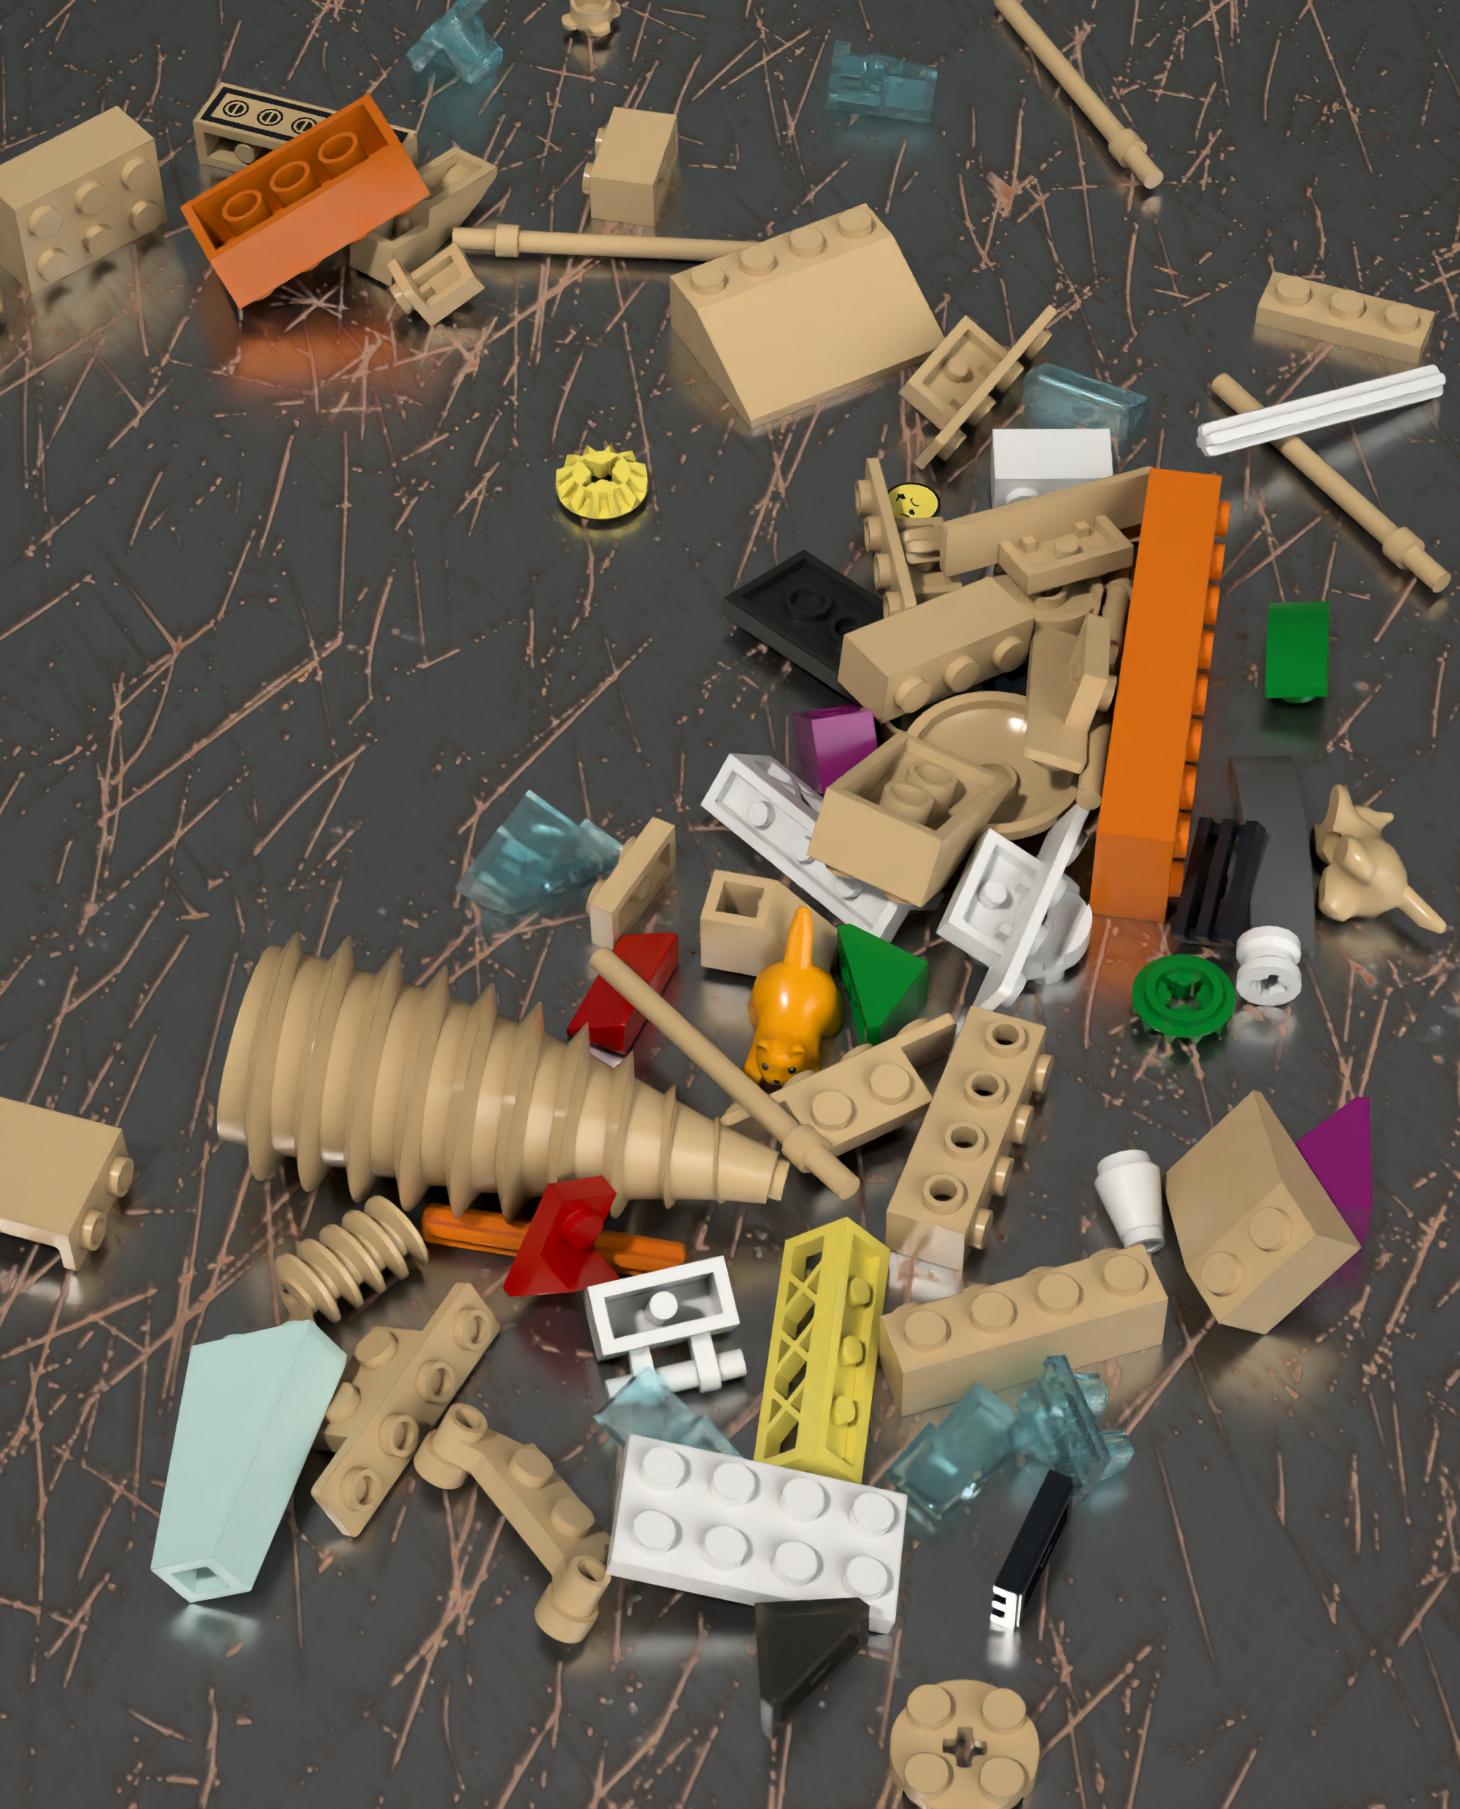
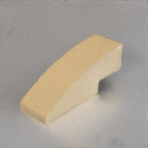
(456, 187)

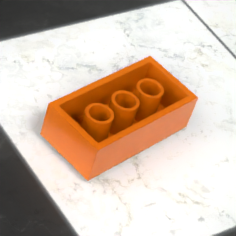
(304, 201)

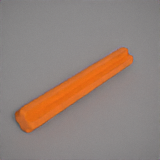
(490, 1233)

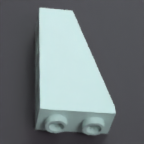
(238, 1452)

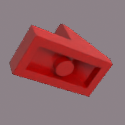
(560, 1241)

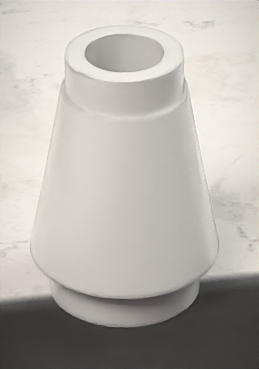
(1132, 1198)

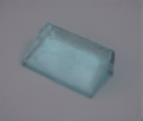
(1083, 399)

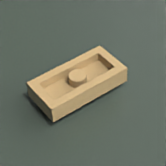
(640, 873)

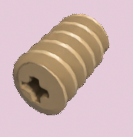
(347, 1259)

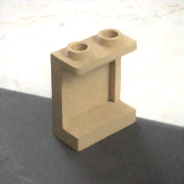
(59, 1178)

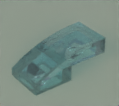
(652, 1410)
(958, 1456)

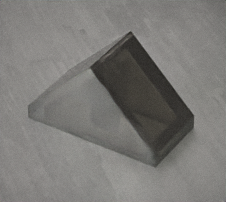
(801, 1650)

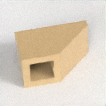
(749, 925)

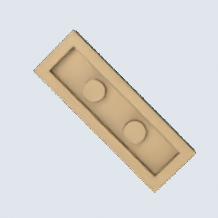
(1345, 317)

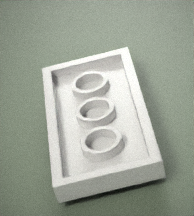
(754, 1530)

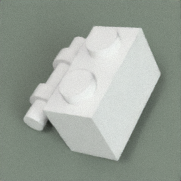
(665, 1310)

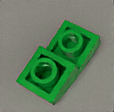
(1298, 651)

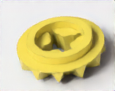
(603, 497)

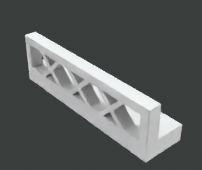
(777, 819)

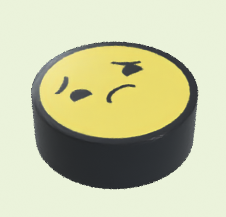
(914, 501)

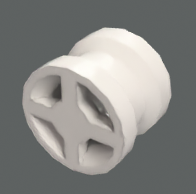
(1268, 966)

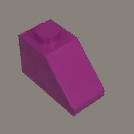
(834, 741)
(1341, 1161)

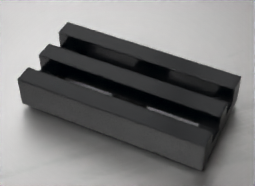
(1197, 875)
(1032, 1550)

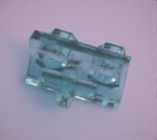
(1062, 1428)

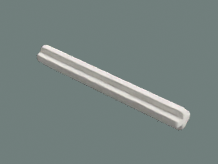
(1320, 410)

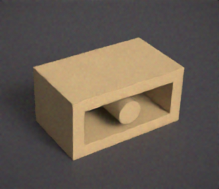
(632, 166)

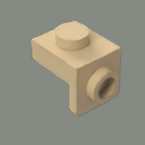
(437, 285)

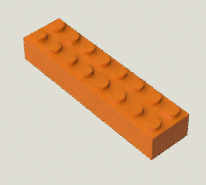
(1157, 696)

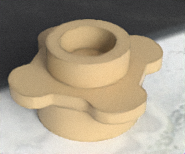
(591, 16)

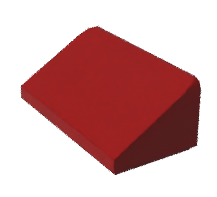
(610, 1017)

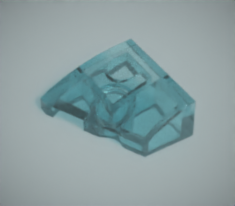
(880, 85)
(537, 857)

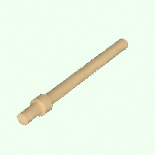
(1123, 143)
(509, 241)
(1399, 544)
(800, 1143)

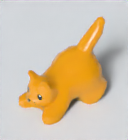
(792, 1009)

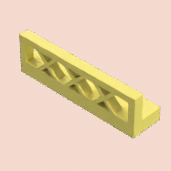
(838, 1349)

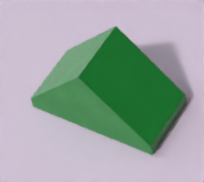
(880, 983)

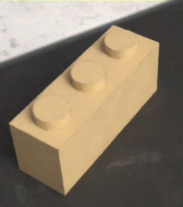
(935, 649)

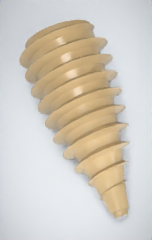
(455, 1096)

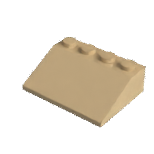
(804, 315)

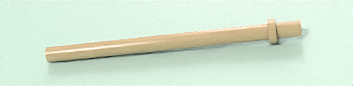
(1115, 602)

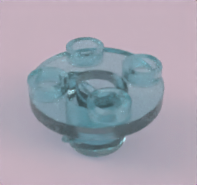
(459, 43)

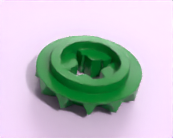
(1183, 977)

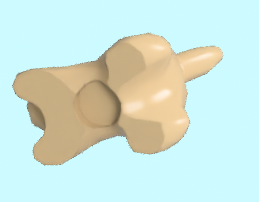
(1363, 868)

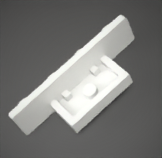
(1004, 901)

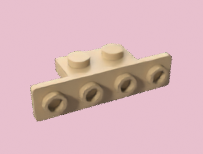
(961, 373)
(1051, 535)
(903, 583)
(1064, 689)
(863, 1093)
(391, 1401)

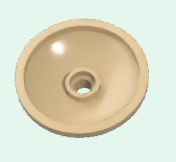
(989, 732)

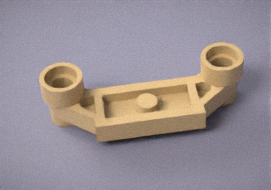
(536, 1505)

